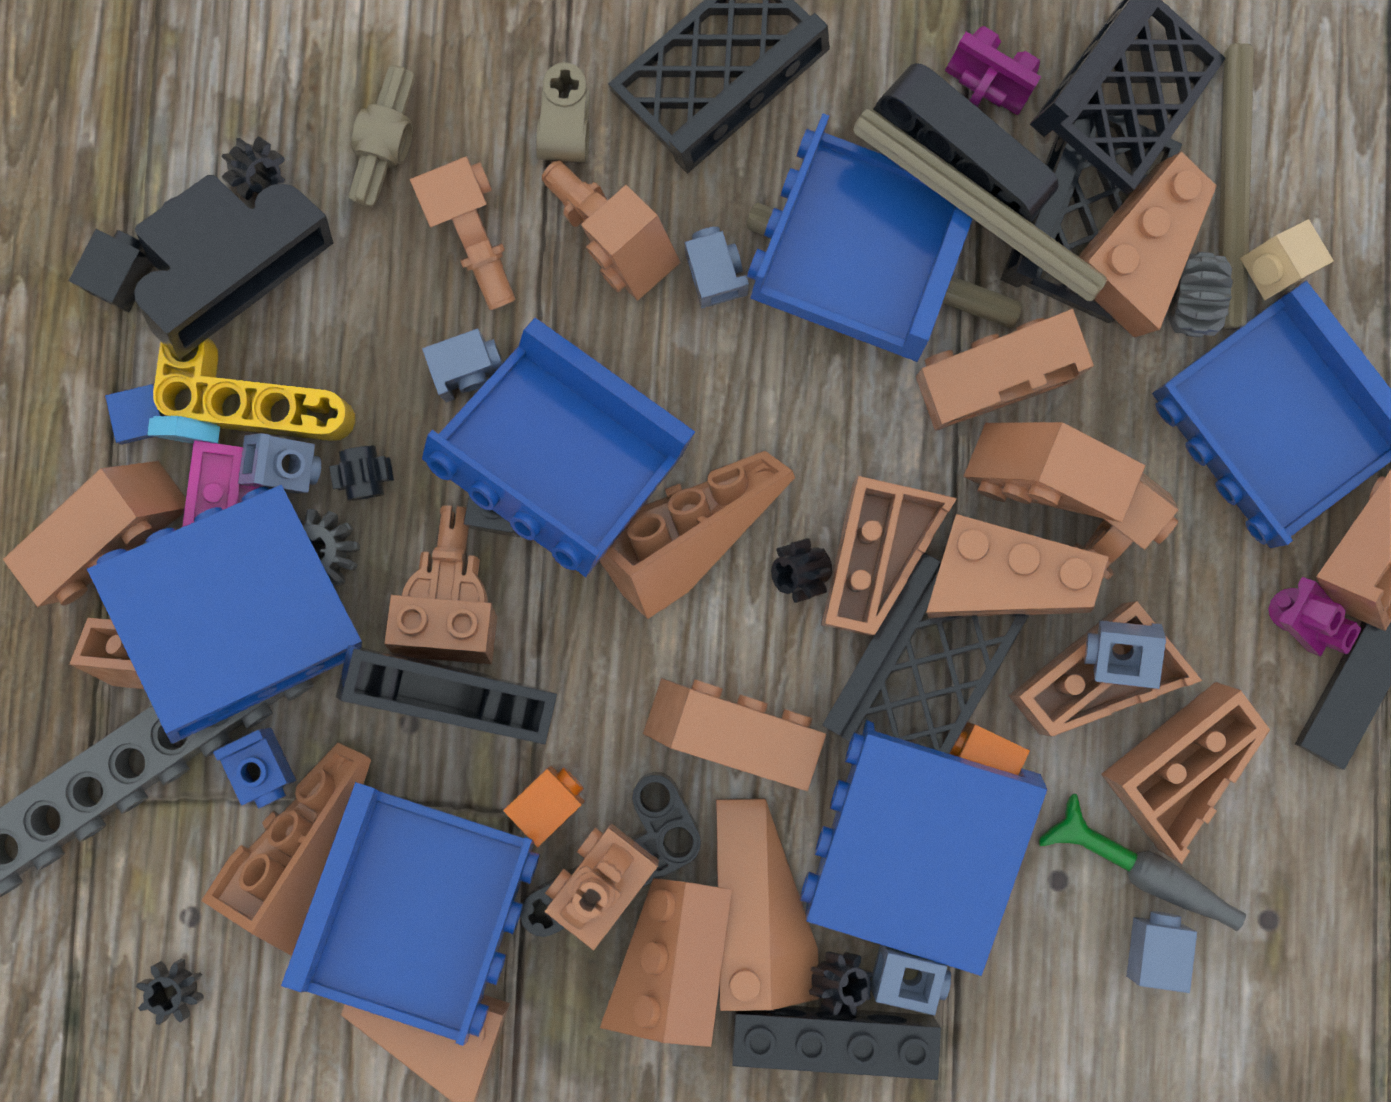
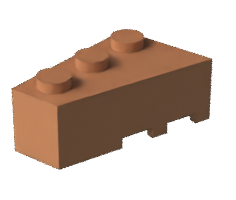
(1004, 369)
(1053, 468)
(107, 513)
(735, 733)
(1186, 766)
(672, 966)
(442, 1063)

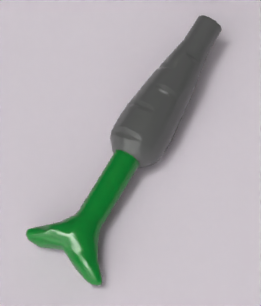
(1145, 869)

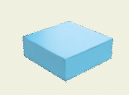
(183, 429)

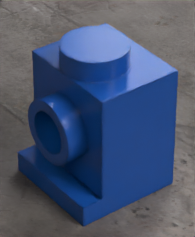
(264, 750)

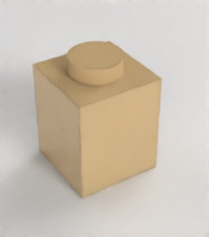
(1286, 259)

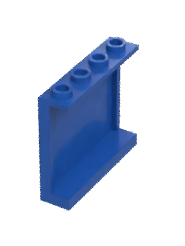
(859, 246)
(1283, 415)
(559, 448)
(224, 611)
(922, 850)
(412, 914)

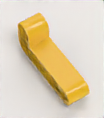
(255, 397)

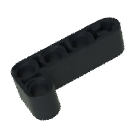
(967, 140)
(657, 824)

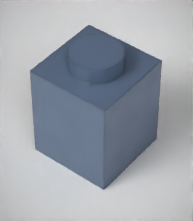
(1161, 952)

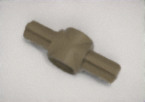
(381, 136)

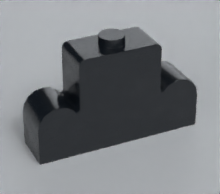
(221, 256)
(445, 694)

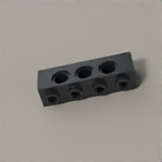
(840, 1043)

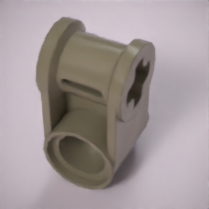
(564, 123)

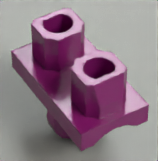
(992, 73)
(1313, 618)

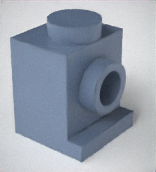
(715, 267)
(462, 363)
(263, 463)
(1138, 667)
(915, 994)

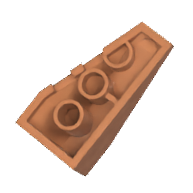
(688, 531)
(275, 878)
(767, 932)

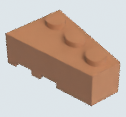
(1149, 243)
(878, 549)
(1361, 564)
(1012, 572)
(1066, 692)

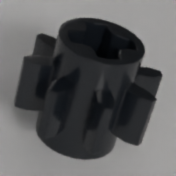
(252, 167)
(361, 473)
(801, 570)
(841, 983)
(156, 999)

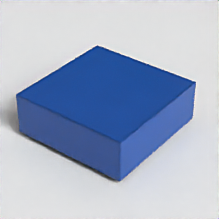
(131, 413)

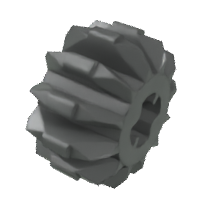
(1202, 296)
(333, 536)

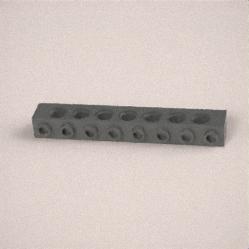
(122, 789)

